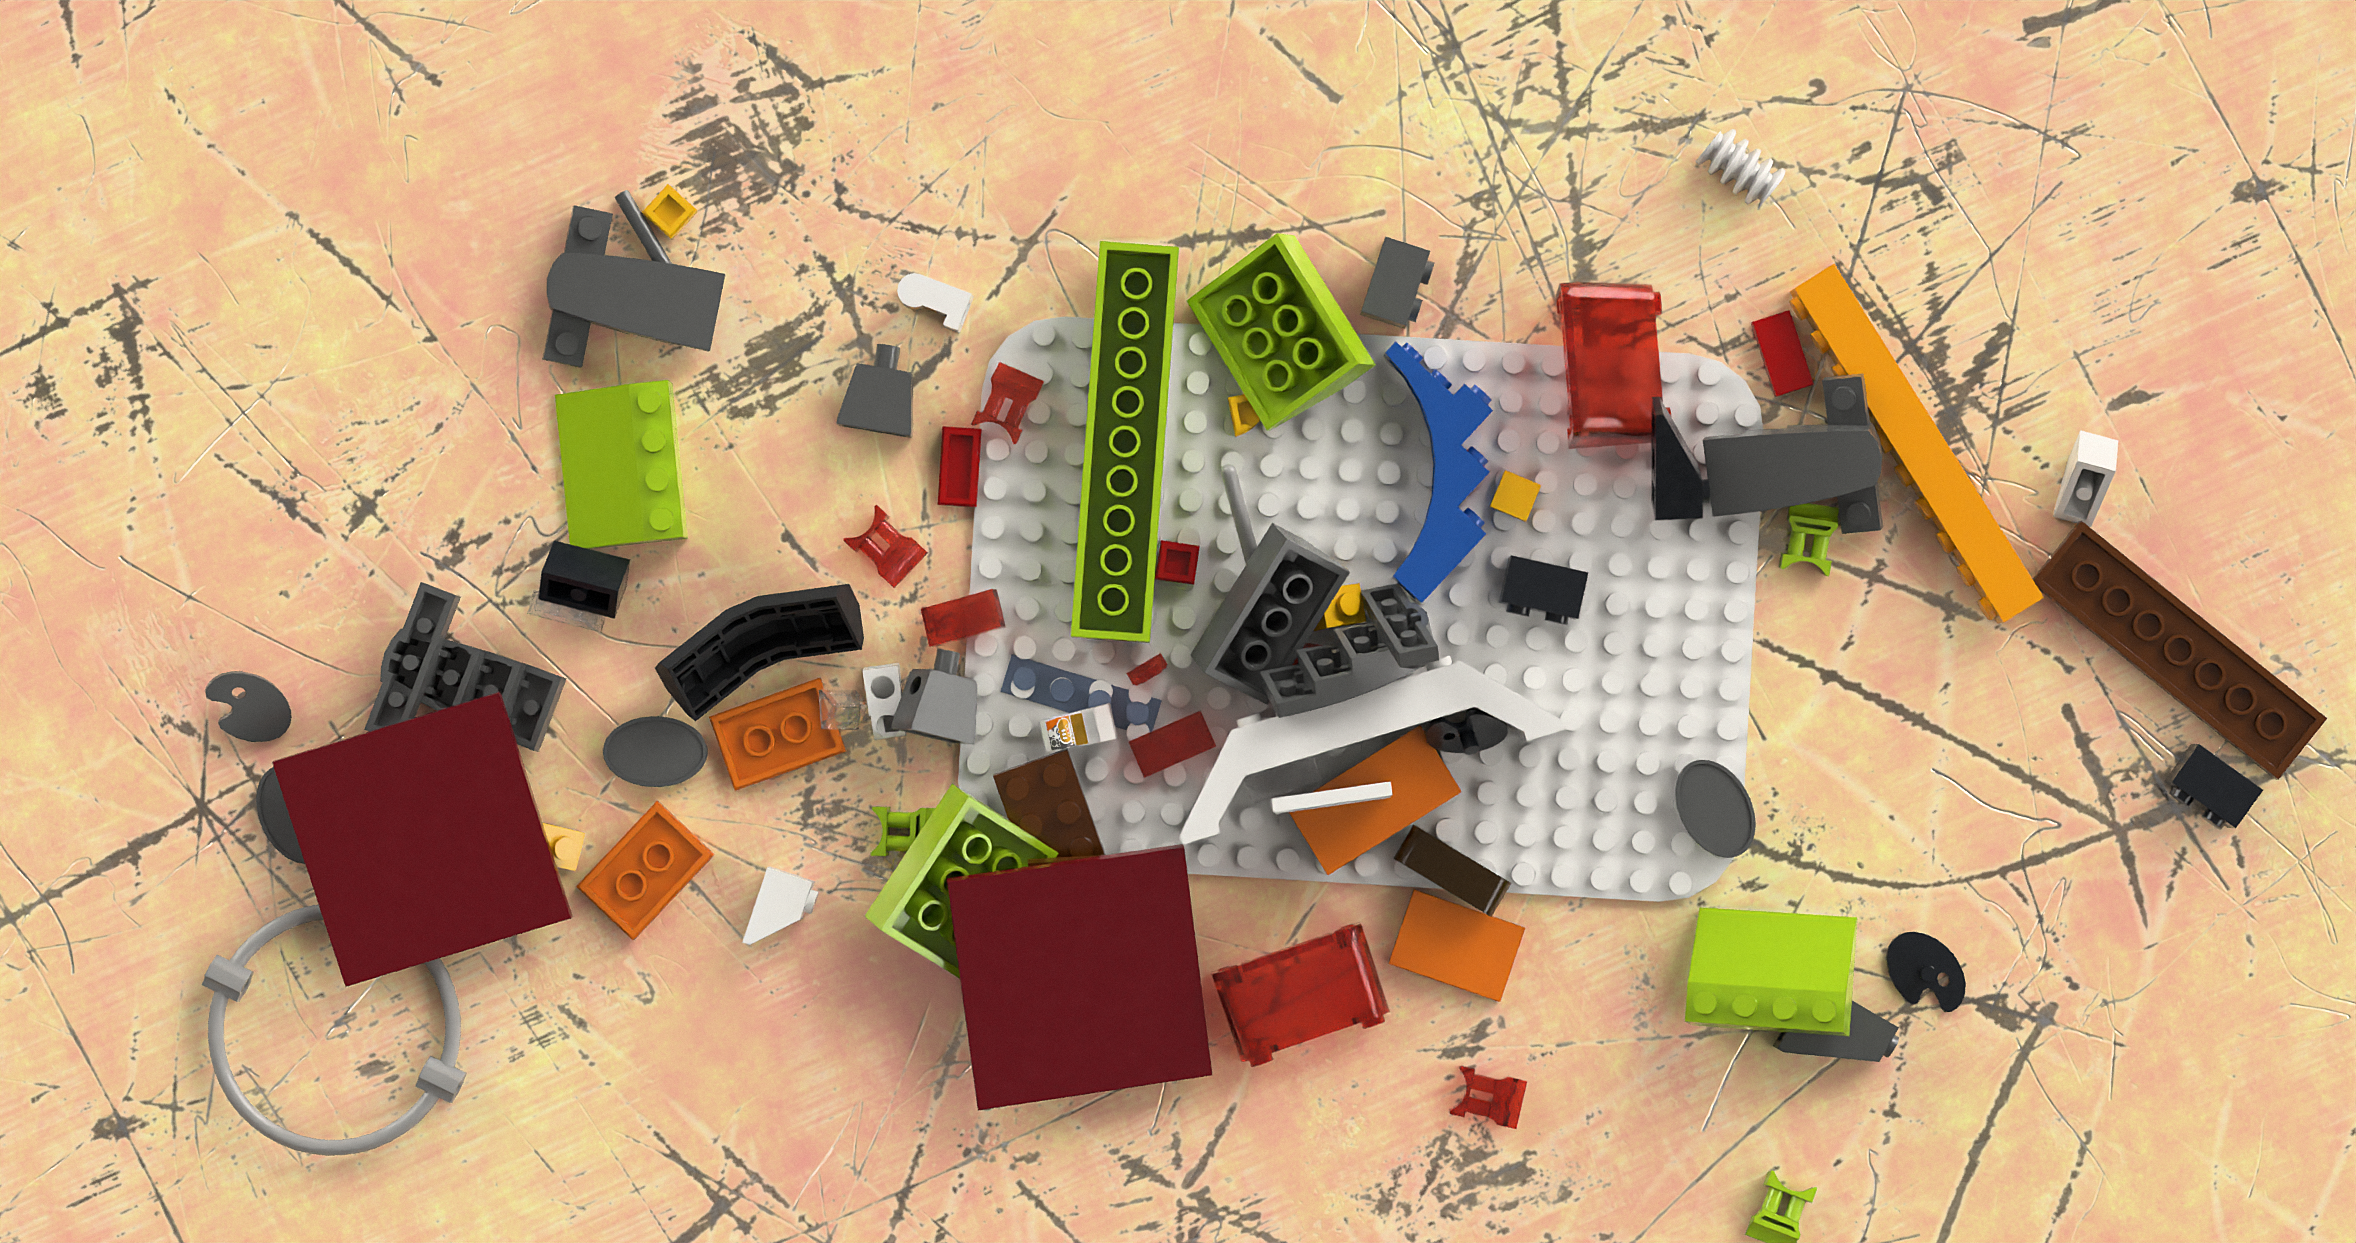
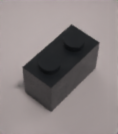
(584, 579)
(1543, 589)
(2212, 787)

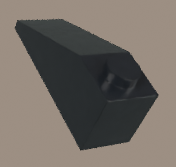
(1675, 474)

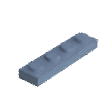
(1075, 695)

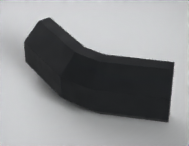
(756, 637)

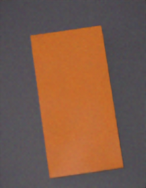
(1348, 830)

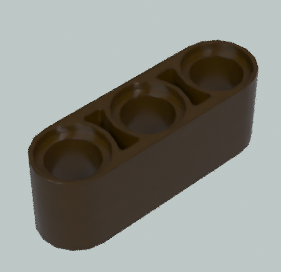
(1452, 870)

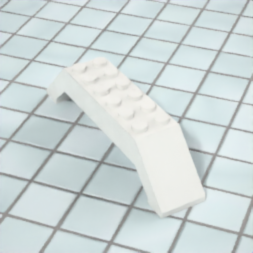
(1401, 704)

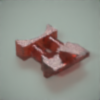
(1014, 385)
(898, 559)
(1505, 1101)

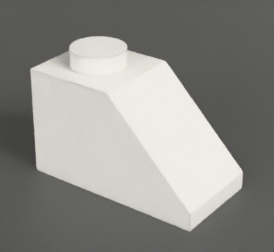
(2086, 478)
(779, 903)

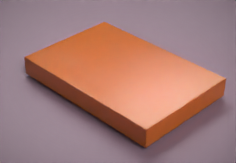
(775, 735)
(645, 870)
(1456, 945)

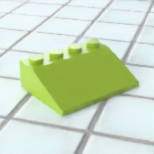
(1280, 331)
(621, 465)
(955, 842)
(1772, 971)

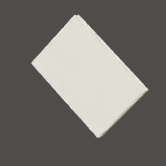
(1331, 797)

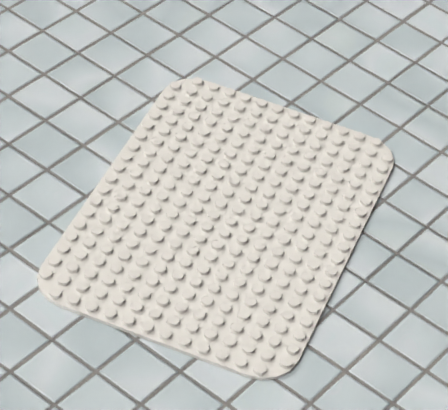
(1639, 679)

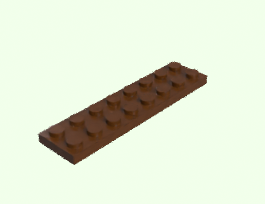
(2178, 650)

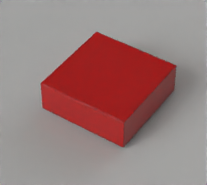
(1177, 562)

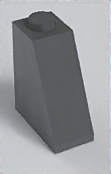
(1868, 1040)

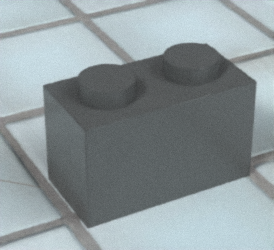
(1396, 282)

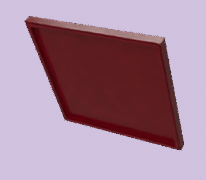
(422, 839)
(1079, 976)

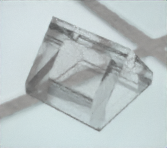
(841, 709)

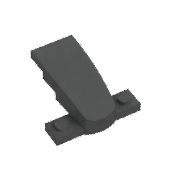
(623, 294)
(1804, 462)
(1360, 658)
(444, 673)

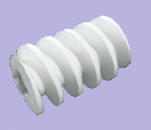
(1741, 167)

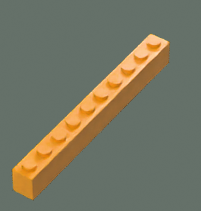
(1917, 447)

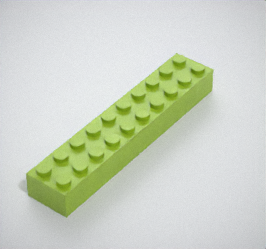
(1124, 442)

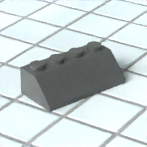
(1269, 611)

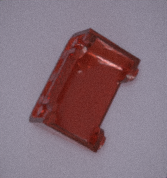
(1609, 361)
(1301, 993)

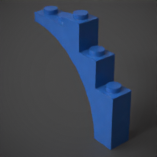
(1450, 420)

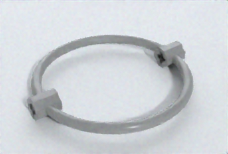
(232, 980)

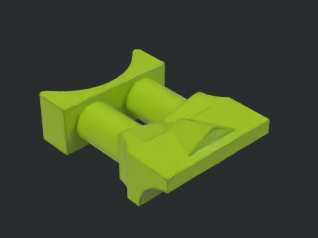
(1814, 520)
(912, 820)
(1771, 1227)

